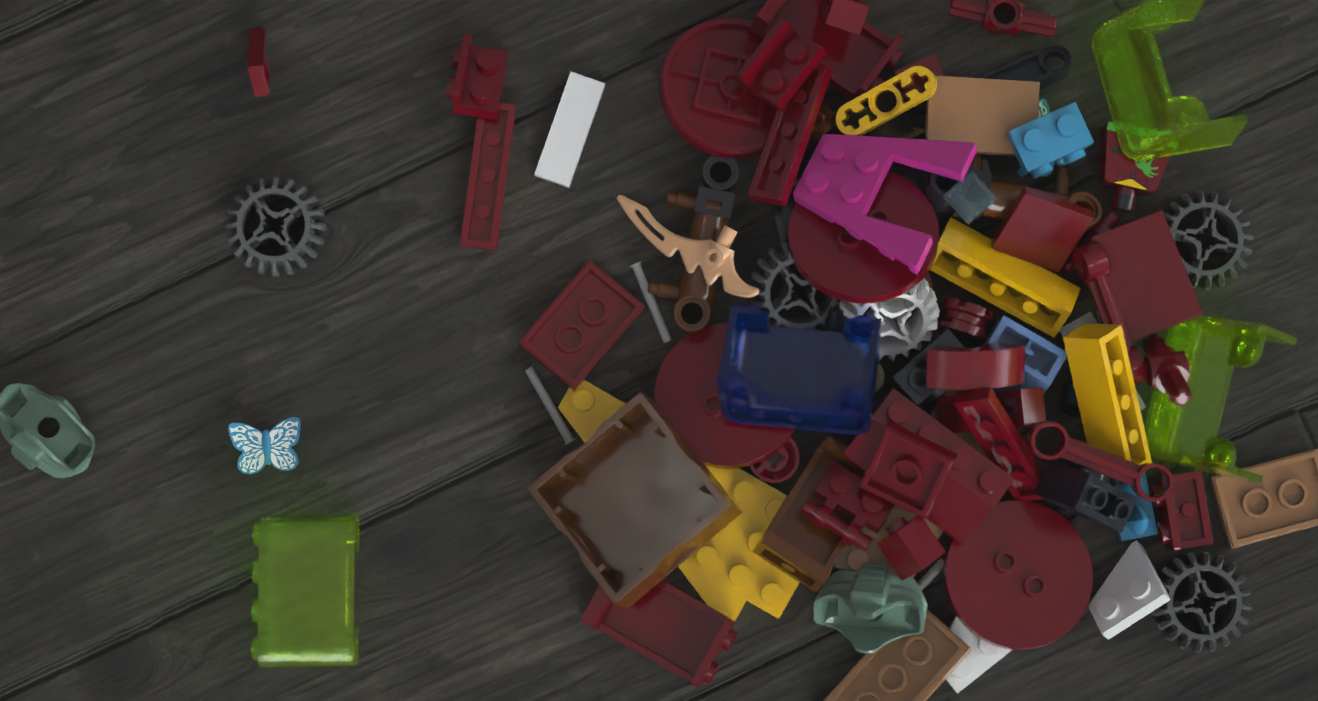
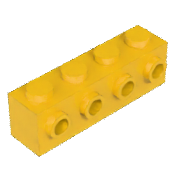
(1004, 280)
(1106, 391)

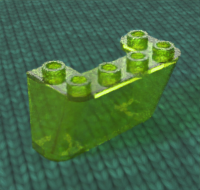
(305, 591)

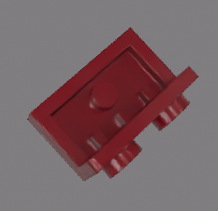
(1183, 512)

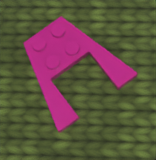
(849, 173)

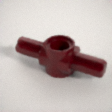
(1022, 19)
(1167, 369)

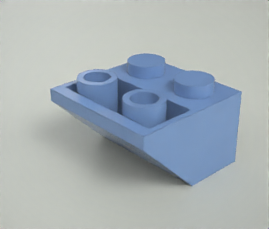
(1041, 356)

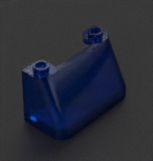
(799, 374)

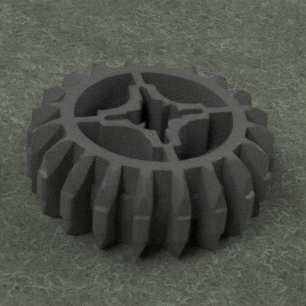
(261, 234)
(1231, 245)
(786, 295)
(1205, 617)

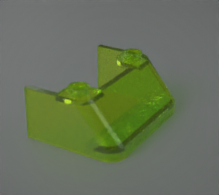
(1138, 91)
(1190, 432)

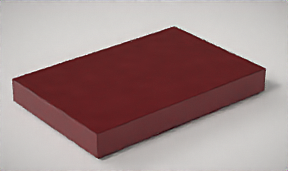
(1148, 276)
(581, 325)

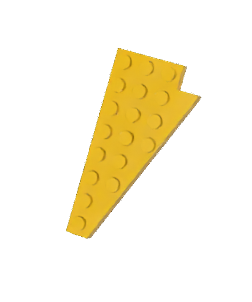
(725, 567)

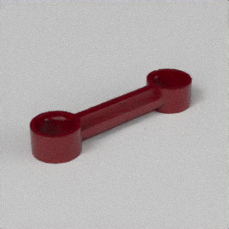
(1093, 268)
(1100, 461)

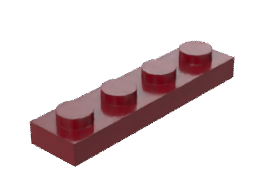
(789, 140)
(488, 180)
(1000, 440)

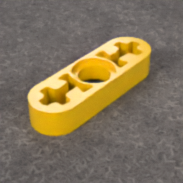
(906, 79)

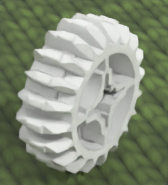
(897, 333)

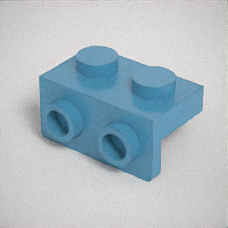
(1050, 139)

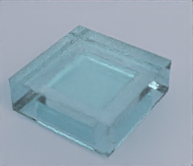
(970, 197)

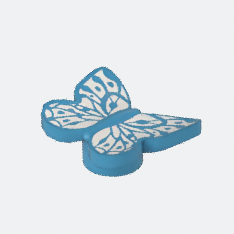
(267, 446)

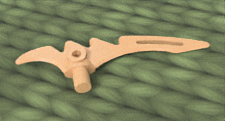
(712, 256)

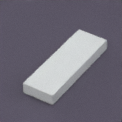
(569, 129)

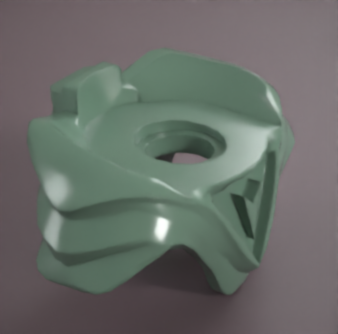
(59, 456)
(855, 599)

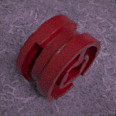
(965, 319)
(779, 465)

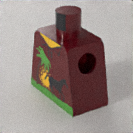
(1125, 174)

